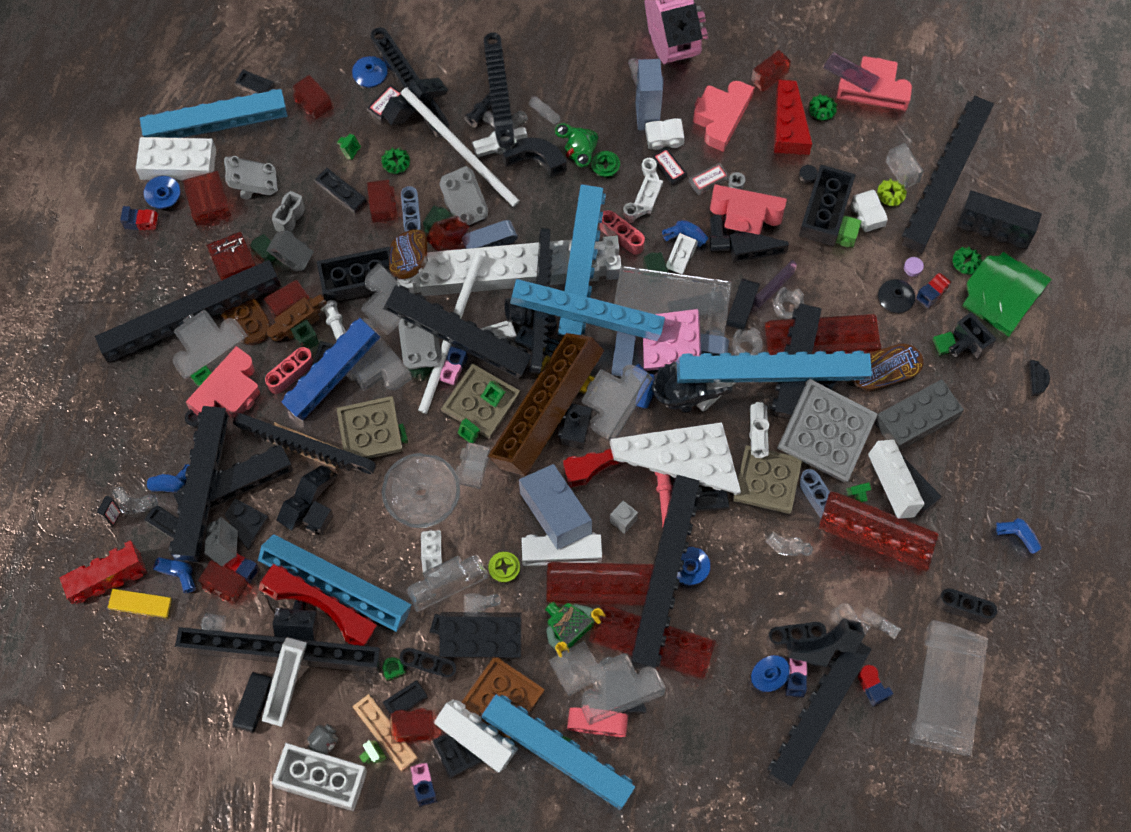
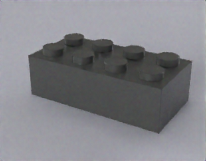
(919, 415)

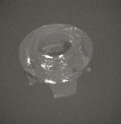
(787, 295)
(750, 336)

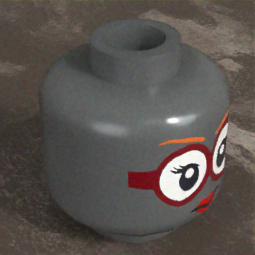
(322, 739)

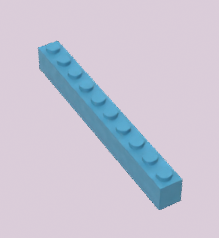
(773, 367)

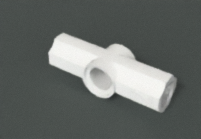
(489, 145)
(759, 430)

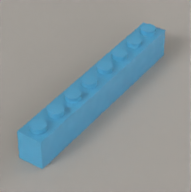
(215, 116)
(583, 251)
(587, 310)
(336, 582)
(558, 752)

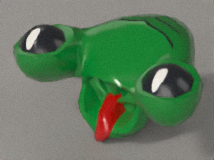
(580, 143)

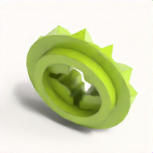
(886, 197)
(496, 563)

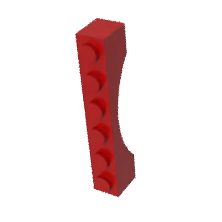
(582, 469)
(283, 585)

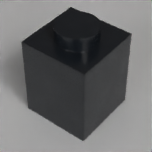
(317, 518)

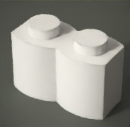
(664, 134)
(869, 210)

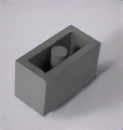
(290, 250)
(221, 541)

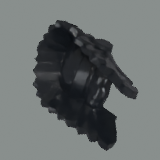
(682, 395)

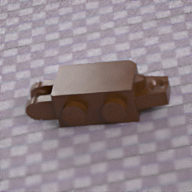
(301, 311)

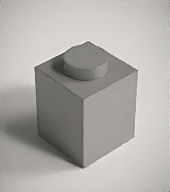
(623, 517)

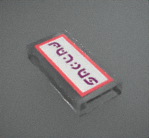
(709, 178)

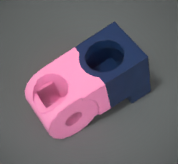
(453, 365)
(797, 678)
(423, 785)

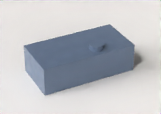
(648, 92)
(555, 506)

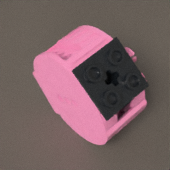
(675, 28)

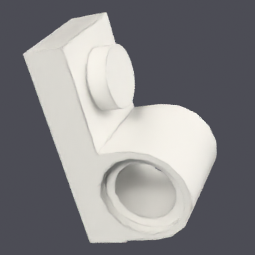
(681, 253)

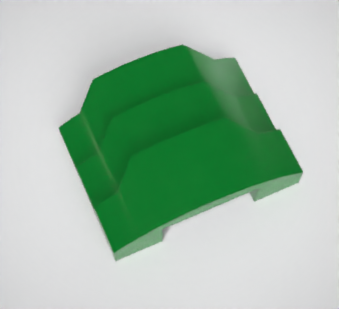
(1004, 291)

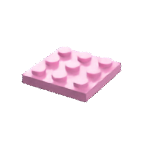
(678, 337)

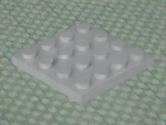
(827, 431)

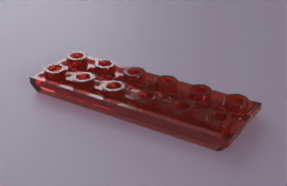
(833, 334)
(878, 530)
(597, 583)
(681, 652)

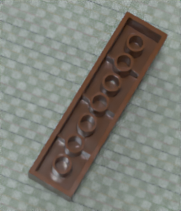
(546, 404)

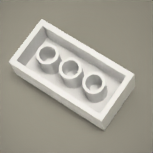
(175, 157)
(319, 777)

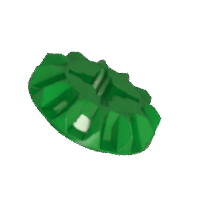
(822, 113)
(612, 161)
(389, 164)
(969, 267)

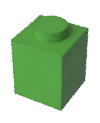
(848, 231)

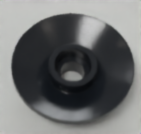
(893, 302)

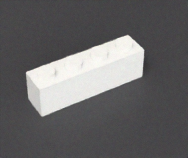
(896, 479)
(541, 550)
(284, 681)
(476, 735)

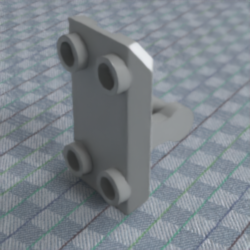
(250, 176)
(464, 195)
(418, 346)

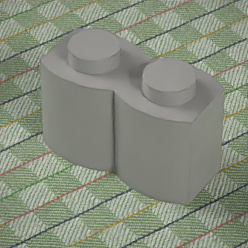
(291, 209)

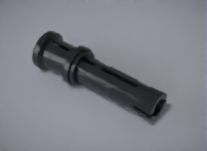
(479, 110)

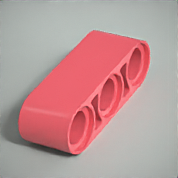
(625, 240)
(291, 362)
(611, 726)

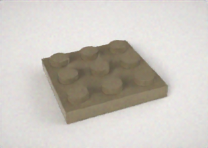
(467, 403)
(370, 428)
(768, 480)

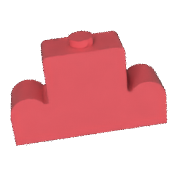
(886, 91)
(722, 112)
(747, 209)
(228, 386)

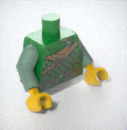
(569, 624)

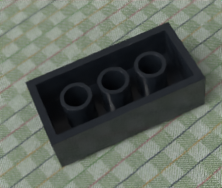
(827, 205)
(999, 219)
(345, 275)
(480, 634)

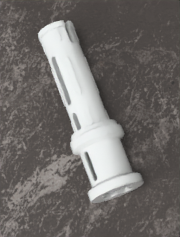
(334, 319)

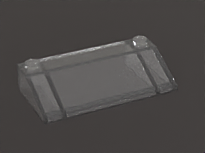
(669, 292)
(950, 689)

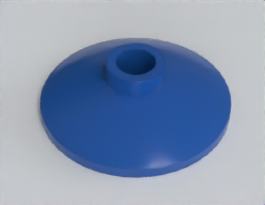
(369, 77)
(159, 186)
(701, 563)
(770, 673)

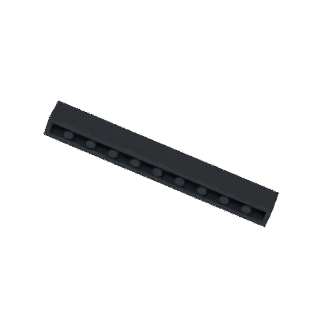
(947, 175)
(164, 320)
(664, 573)
(269, 648)

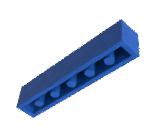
(330, 369)

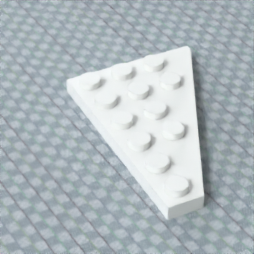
(689, 452)

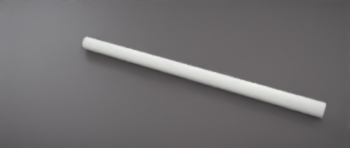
(459, 146)
(445, 347)

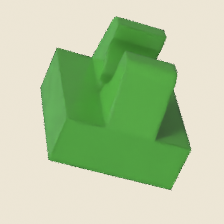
(372, 753)

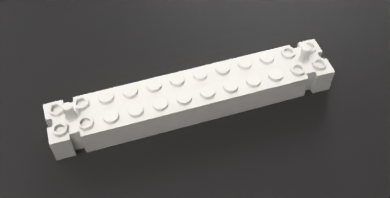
(503, 265)

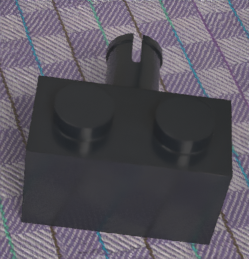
(972, 336)
(576, 426)
(295, 622)

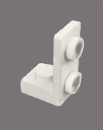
(430, 549)

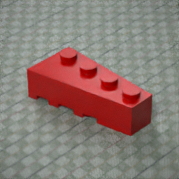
(790, 121)
(103, 574)

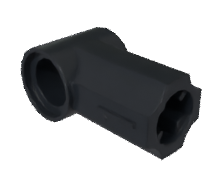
(719, 238)

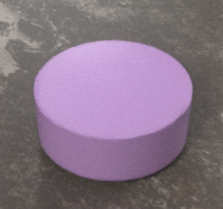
(913, 266)

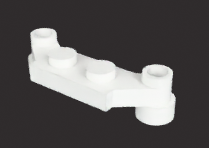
(647, 195)

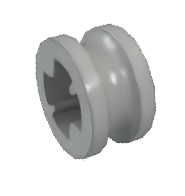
(739, 177)

